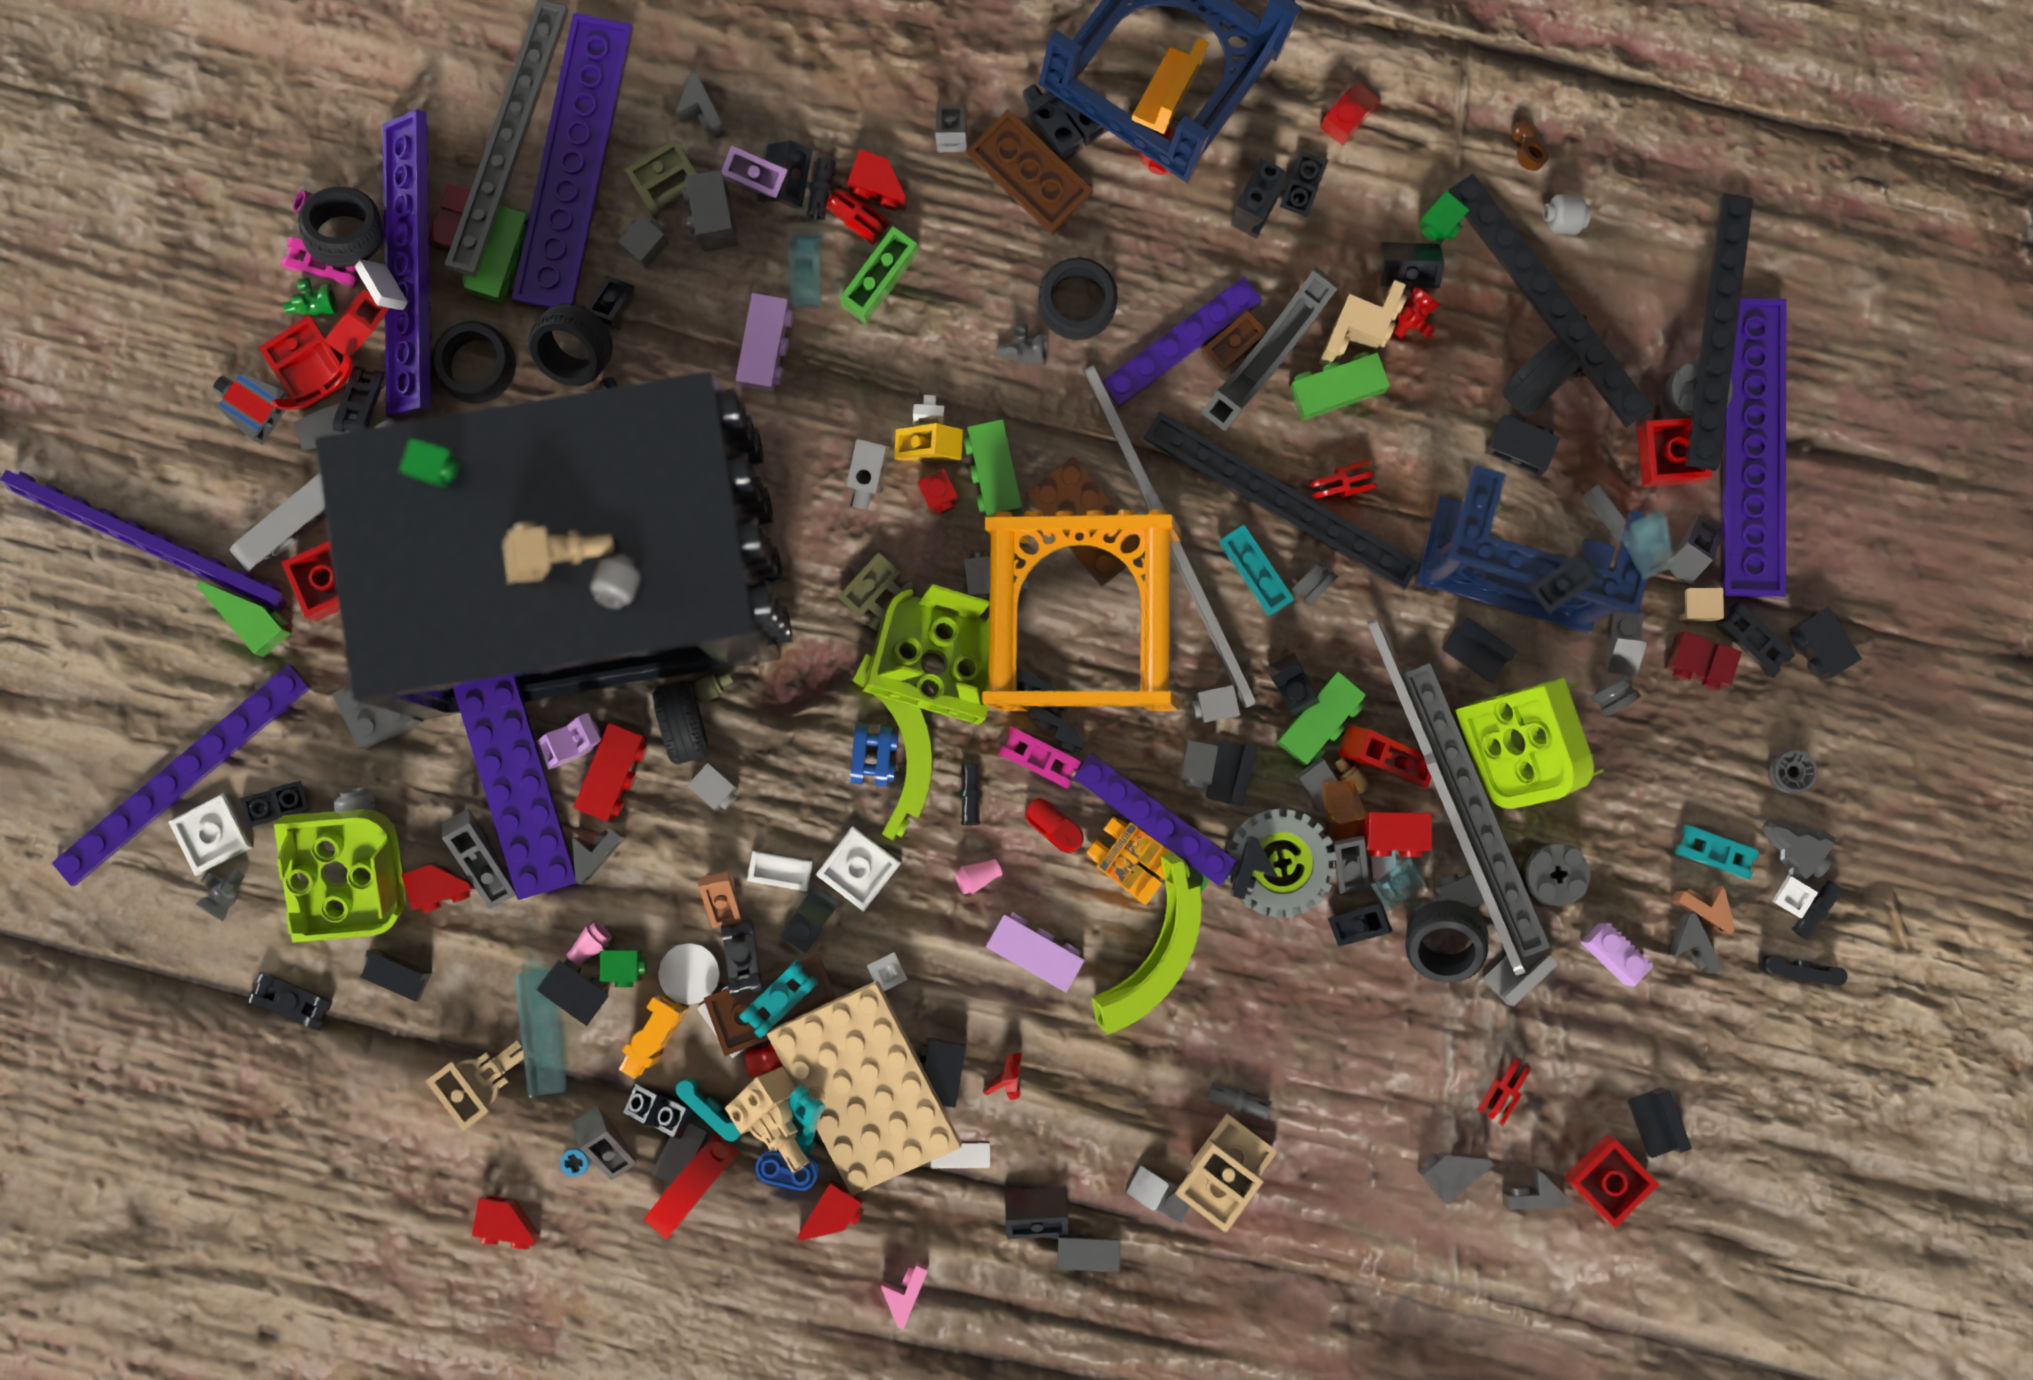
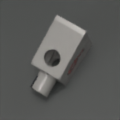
(871, 458)

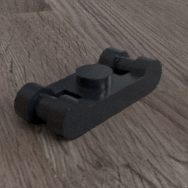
(359, 399)
(1755, 639)
(741, 958)
(1802, 970)
(290, 1001)

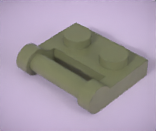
(658, 170)

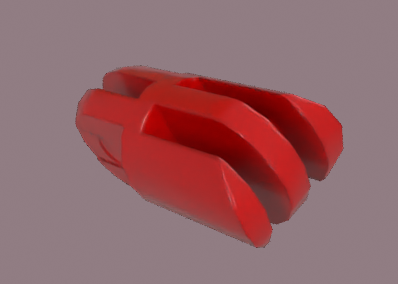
(857, 216)
(1342, 481)
(1054, 825)
(1506, 1090)

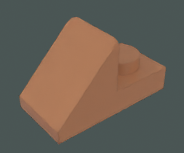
(720, 899)
(1713, 912)

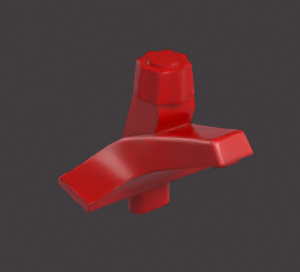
(1008, 1077)

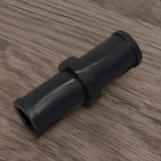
(821, 188)
(970, 794)
(1818, 910)

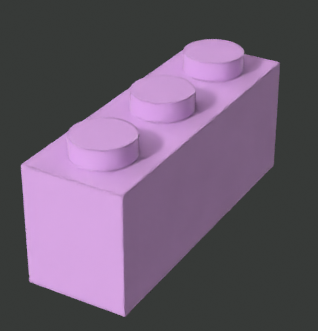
(764, 343)
(1036, 951)

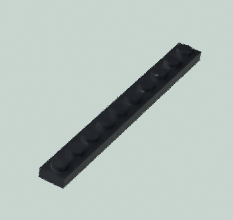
(1551, 301)
(1719, 332)
(1281, 501)

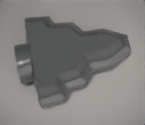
(1800, 849)

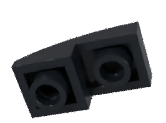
(1303, 184)
(1030, 682)
(1065, 734)
(274, 804)
(658, 1111)

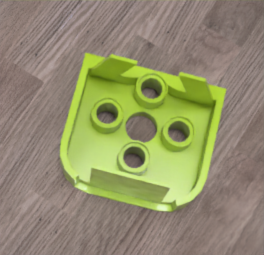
(912, 625)
(1555, 745)
(360, 841)

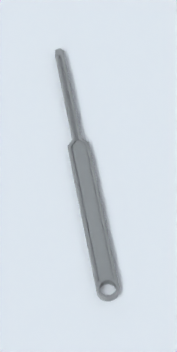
(1177, 552)
(1447, 799)

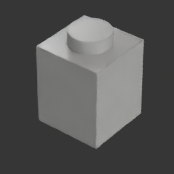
(1216, 705)
(713, 788)

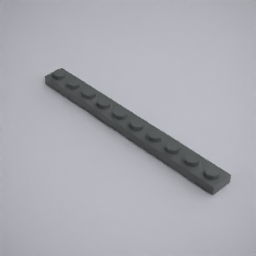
(506, 138)
(1476, 810)

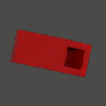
(875, 179)
(355, 324)
(433, 885)
(504, 1221)

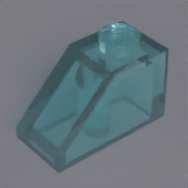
(805, 270)

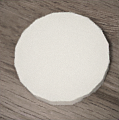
(689, 973)

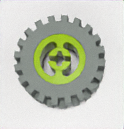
(1312, 855)

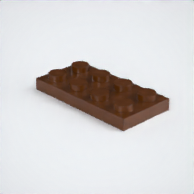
(1029, 171)
(1075, 491)
(725, 1010)

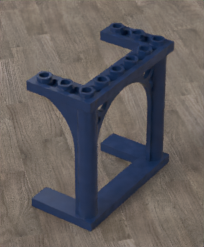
(1265, 39)
(1498, 573)

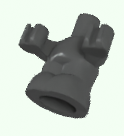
(1024, 348)
(222, 894)

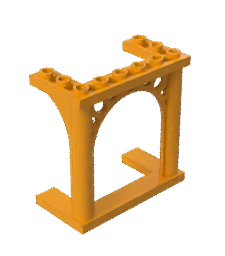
(1156, 536)

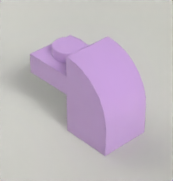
(569, 742)

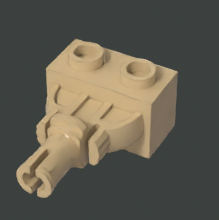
(531, 552)
(469, 1088)
(767, 1114)

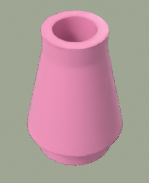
(977, 875)
(589, 943)

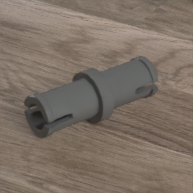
(1239, 1101)

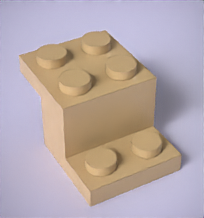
(1364, 324)
(1226, 1173)

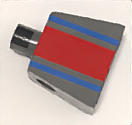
(250, 405)

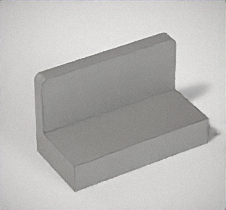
(1512, 987)

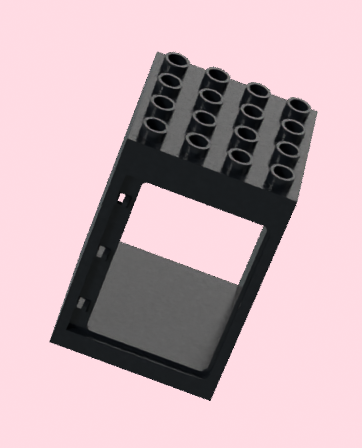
(642, 462)

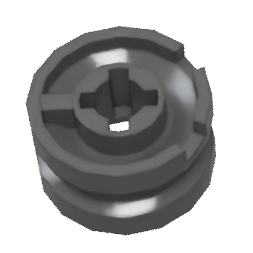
(1315, 583)
(1615, 696)
(1804, 768)

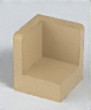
(1703, 605)

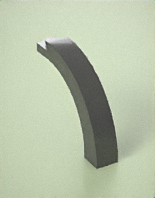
(1271, 350)

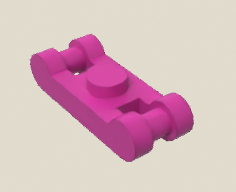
(313, 267)
(1039, 757)

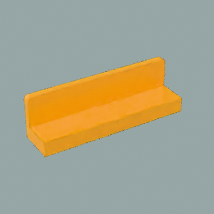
(1169, 87)

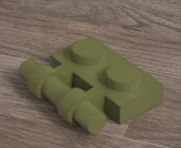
(869, 587)

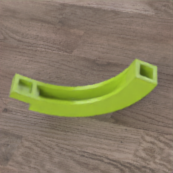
(918, 756)
(1167, 960)

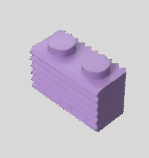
(1617, 954)

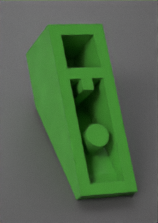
(254, 624)

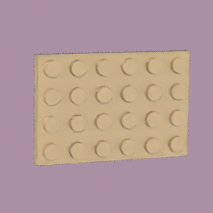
(875, 1090)

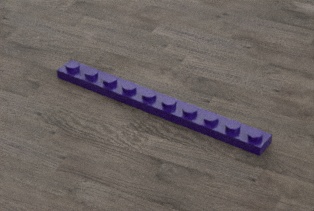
(135, 535)
(181, 775)

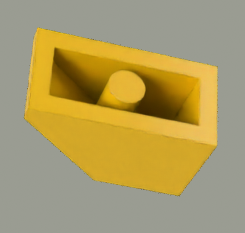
(928, 443)

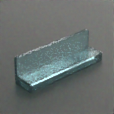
(539, 1036)

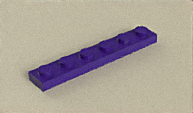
(1181, 342)
(1156, 819)

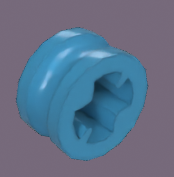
(570, 1170)

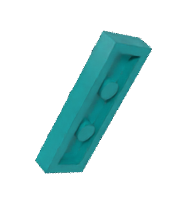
(1256, 570)

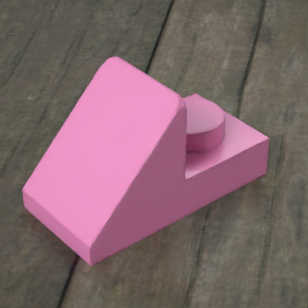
(902, 1300)

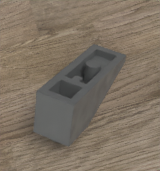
(477, 858)

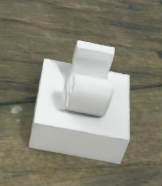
(928, 412)
(1794, 896)
(887, 971)

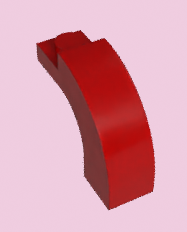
(691, 1185)

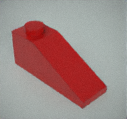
(1385, 755)

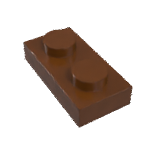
(1234, 341)

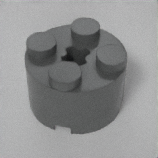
(1679, 391)
(1550, 858)

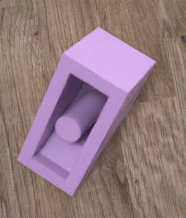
(753, 172)

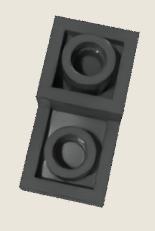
(316, 424)

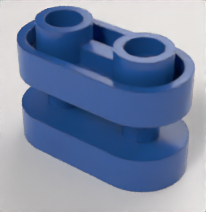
(883, 769)
(774, 1170)

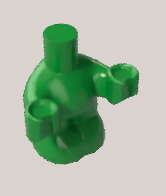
(310, 301)

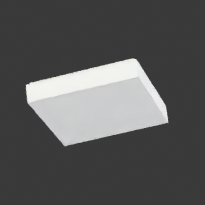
(210, 834)
(858, 868)

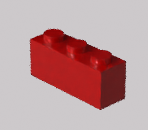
(611, 773)

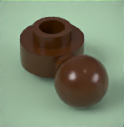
(1531, 153)

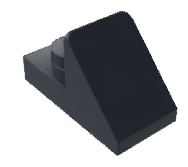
(611, 301)
(1565, 582)
(1293, 684)
(1252, 860)
(810, 918)
(1360, 923)

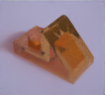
(1342, 810)

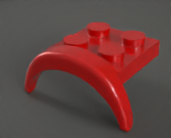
(305, 365)

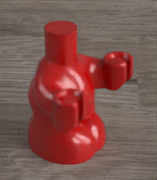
(1415, 312)
(762, 1060)

